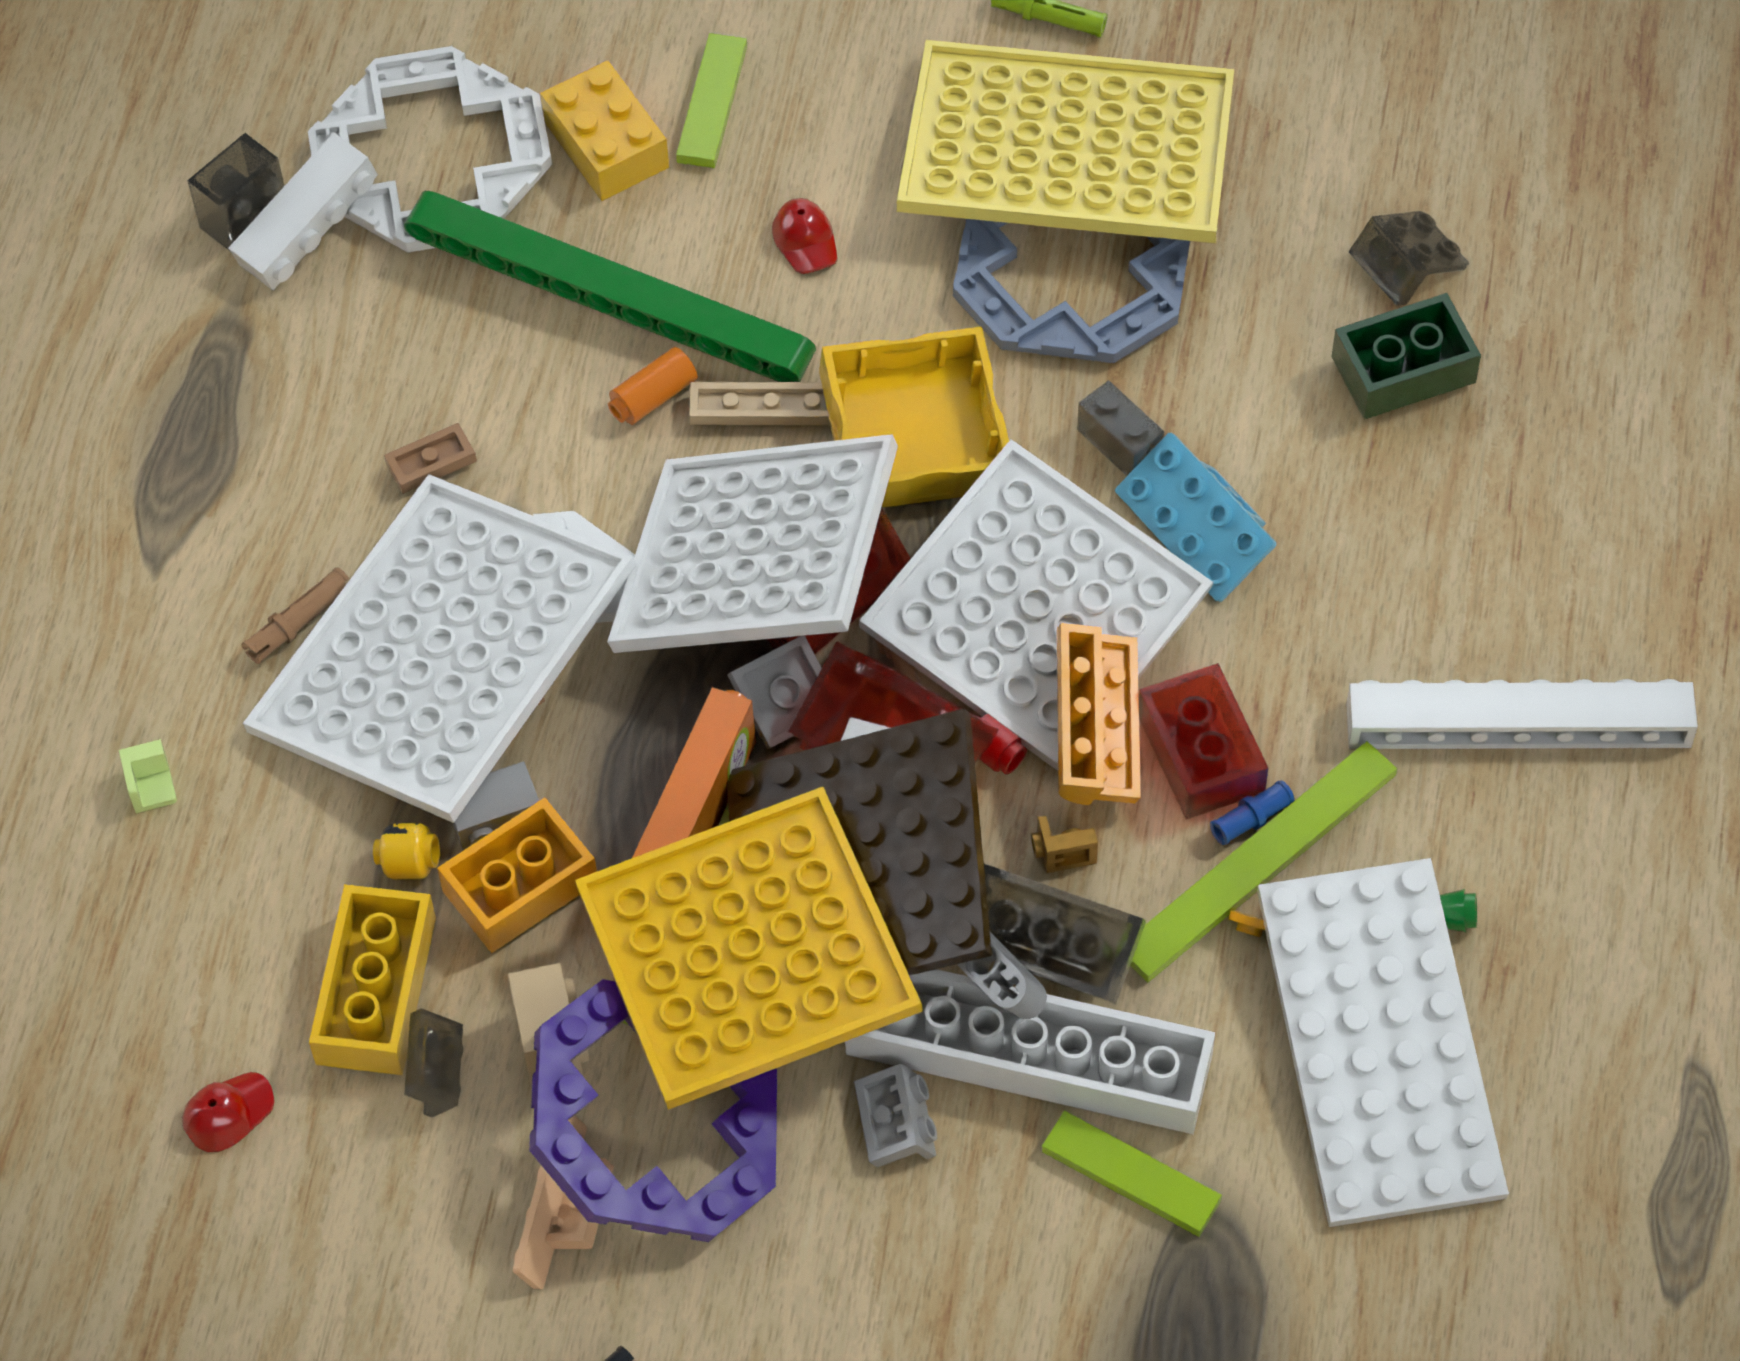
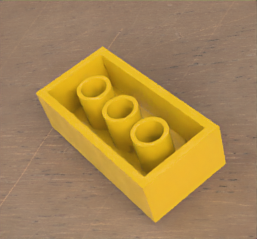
(372, 979)

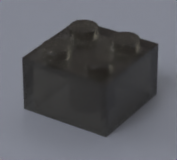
(235, 188)

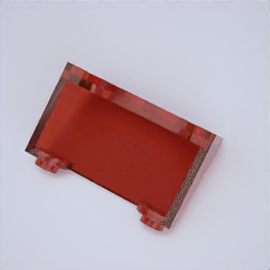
(872, 692)

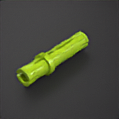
(1057, 13)

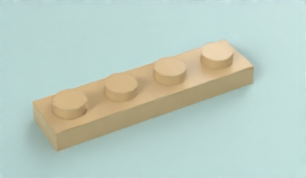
(757, 403)

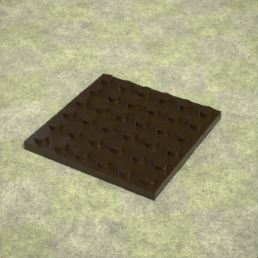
(910, 821)

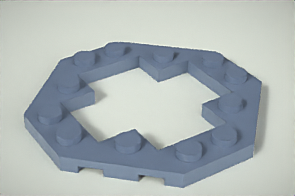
(1061, 329)

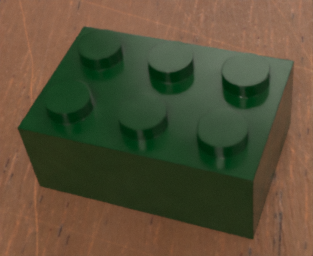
(1405, 355)

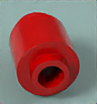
(1005, 751)

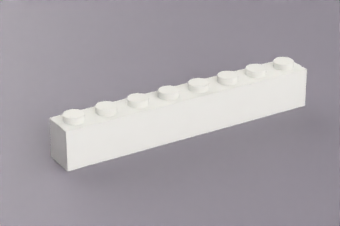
(1521, 714)

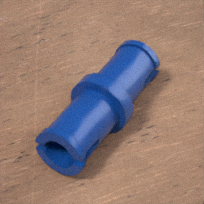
(1252, 812)

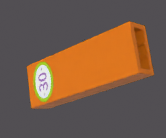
(698, 785)

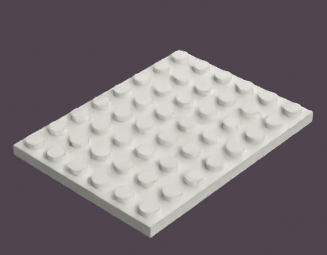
(440, 647)

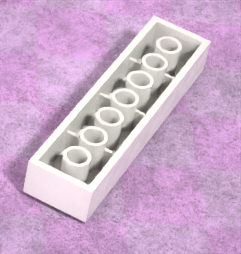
(1062, 1056)

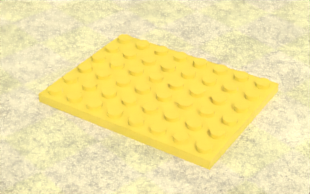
(1067, 141)

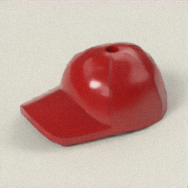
(804, 236)
(238, 1109)

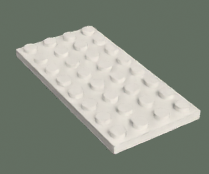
(1381, 1043)

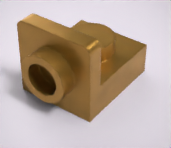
(1064, 851)

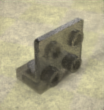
(1403, 250)

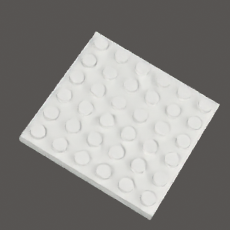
(754, 545)
(1002, 575)

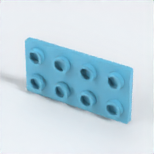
(1197, 515)

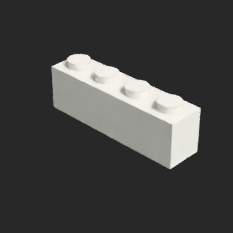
(303, 211)

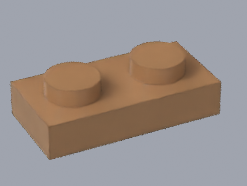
(432, 455)

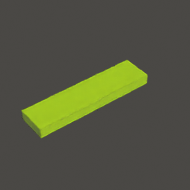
(711, 100)
(1131, 1173)

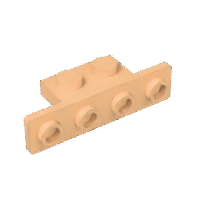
(551, 1225)

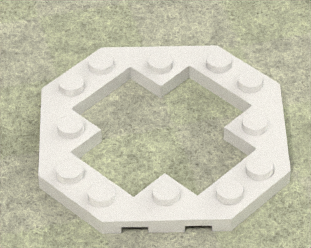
(481, 91)

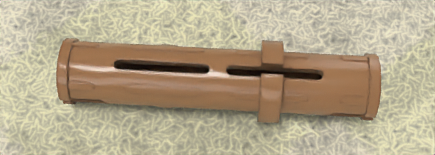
(285, 625)

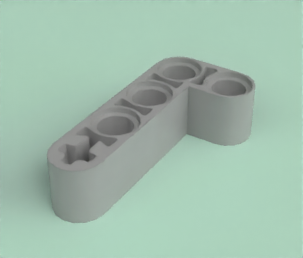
(1005, 974)

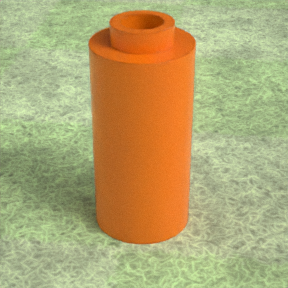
(652, 386)

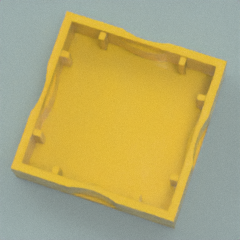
(932, 399)

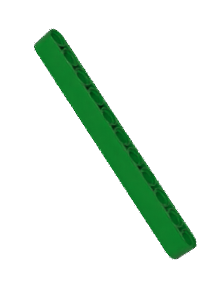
(610, 288)

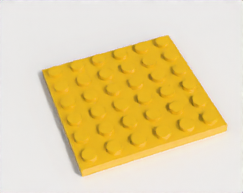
(747, 947)

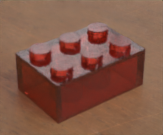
(1202, 741)

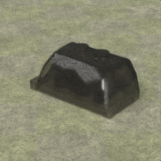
(1062, 934)

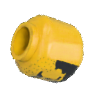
(407, 851)

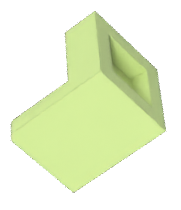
(148, 776)

